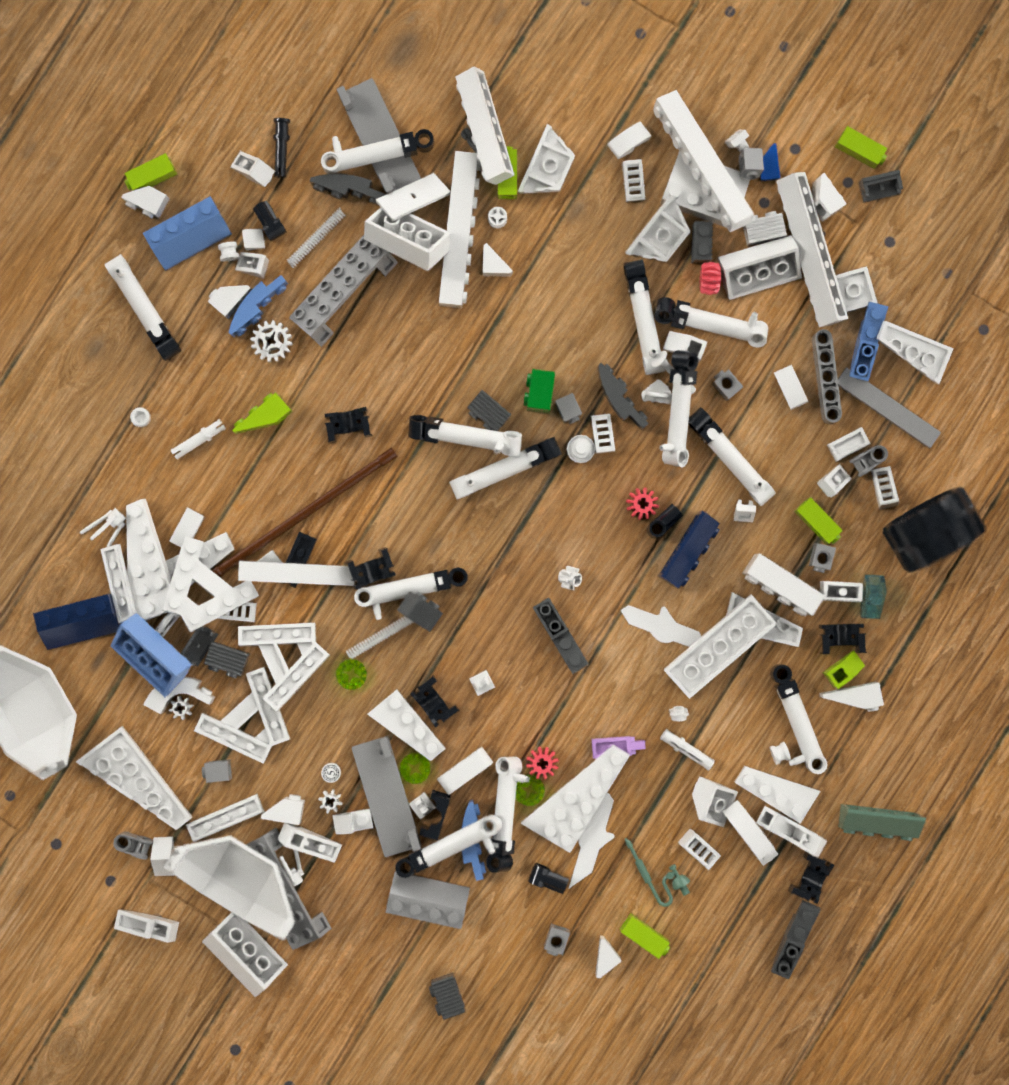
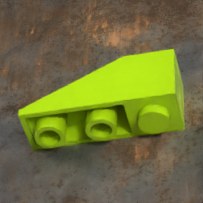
(269, 413)

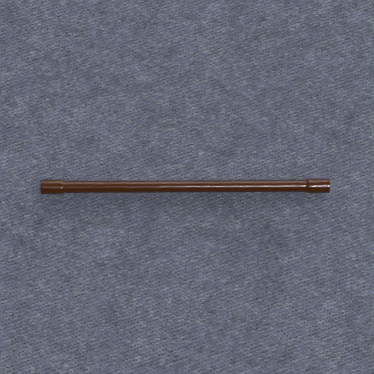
(380, 461)

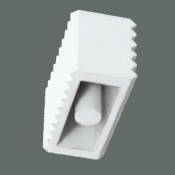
(765, 228)
(841, 591)

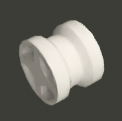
(495, 215)
(228, 251)
(780, 753)

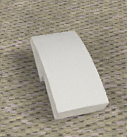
(628, 140)
(791, 387)

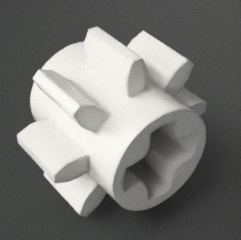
(570, 578)
(183, 703)
(329, 806)

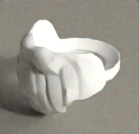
(657, 392)

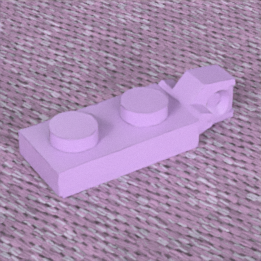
(625, 743)

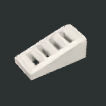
(628, 164)
(604, 449)
(888, 503)
(252, 613)
(690, 840)

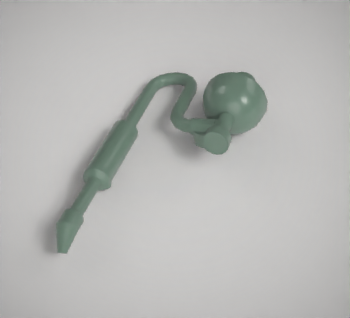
(679, 882)

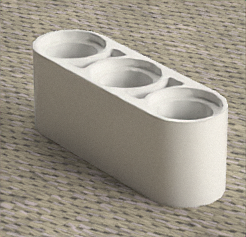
(465, 770)

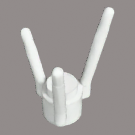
(113, 518)
(293, 874)

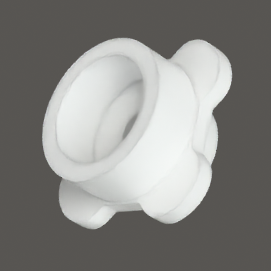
(678, 713)

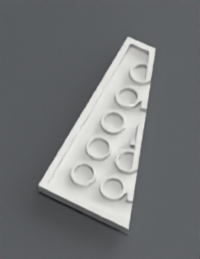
(145, 562)
(129, 771)
(573, 805)

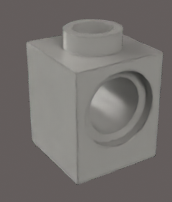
(751, 163)
(735, 384)
(568, 408)
(828, 551)
(217, 771)
(556, 931)

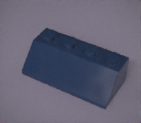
(689, 549)
(77, 621)

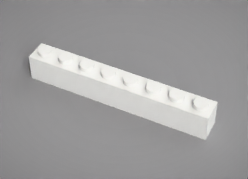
(703, 161)
(459, 225)
(813, 250)

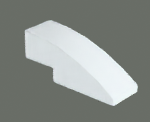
(146, 925)

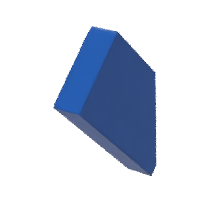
(771, 165)

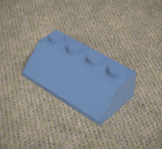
(187, 233)
(150, 654)

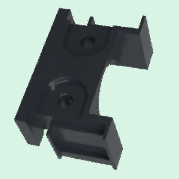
(347, 423)
(371, 570)
(841, 635)
(433, 702)
(442, 801)
(812, 878)

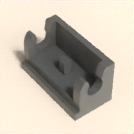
(881, 186)
(199, 645)

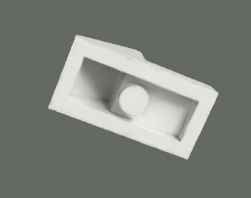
(834, 481)
(353, 821)

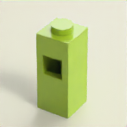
(861, 148)
(150, 173)
(508, 188)
(819, 521)
(645, 936)

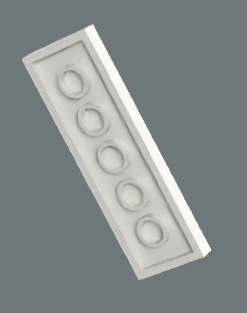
(720, 646)

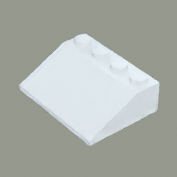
(690, 195)

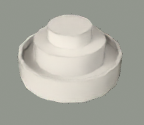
(580, 449)

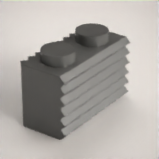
(701, 242)
(488, 411)
(420, 611)
(226, 659)
(447, 996)

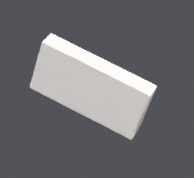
(848, 444)
(187, 526)

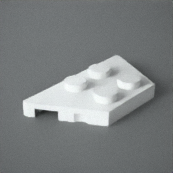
(548, 165)
(662, 233)

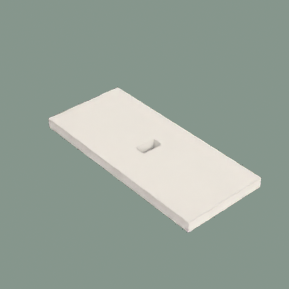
(402, 203)

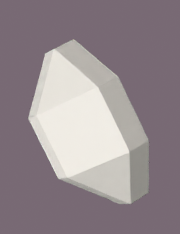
(34, 715)
(236, 880)

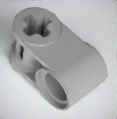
(866, 461)
(134, 845)

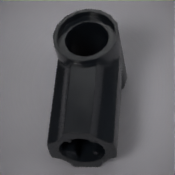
(271, 224)
(665, 521)
(543, 877)

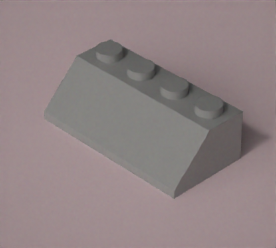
(428, 900)

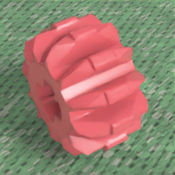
(710, 278)
(647, 499)
(546, 757)

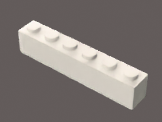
(484, 126)

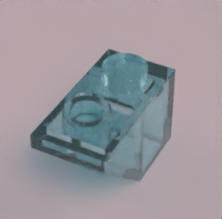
(873, 596)

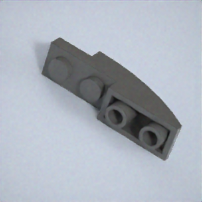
(341, 184)
(614, 391)
(560, 636)
(794, 939)

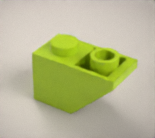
(844, 670)

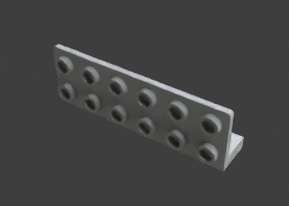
(374, 125)
(339, 286)
(386, 796)
(304, 928)

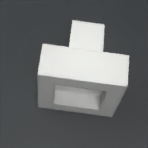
(738, 140)
(744, 513)
(482, 682)
(422, 805)

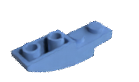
(249, 310)
(866, 342)
(472, 853)

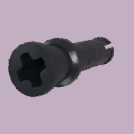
(281, 137)

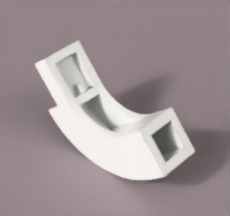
(188, 685)
(791, 831)
(750, 832)

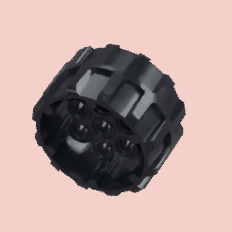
(934, 529)

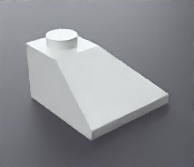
(711, 800)

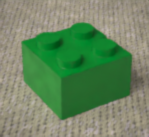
(540, 391)

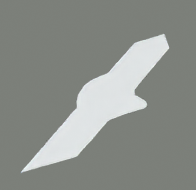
(661, 626)
(592, 840)

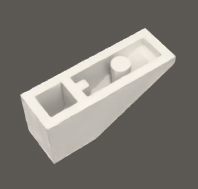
(864, 696)
(309, 842)

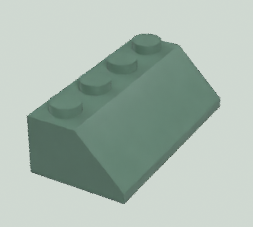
(880, 821)

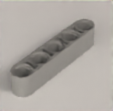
(830, 367)

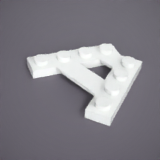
(225, 597)
(286, 679)
(228, 731)

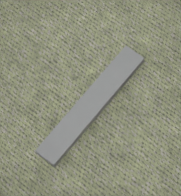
(889, 409)

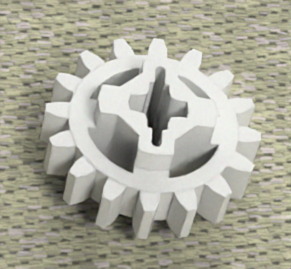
(275, 333)

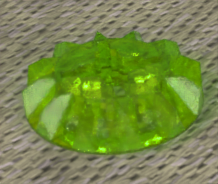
(356, 682)
(414, 759)
(533, 798)

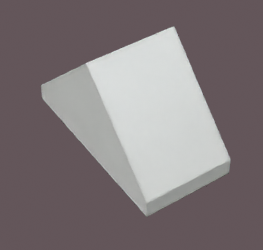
(252, 264)
(493, 264)
(161, 852)
(606, 958)

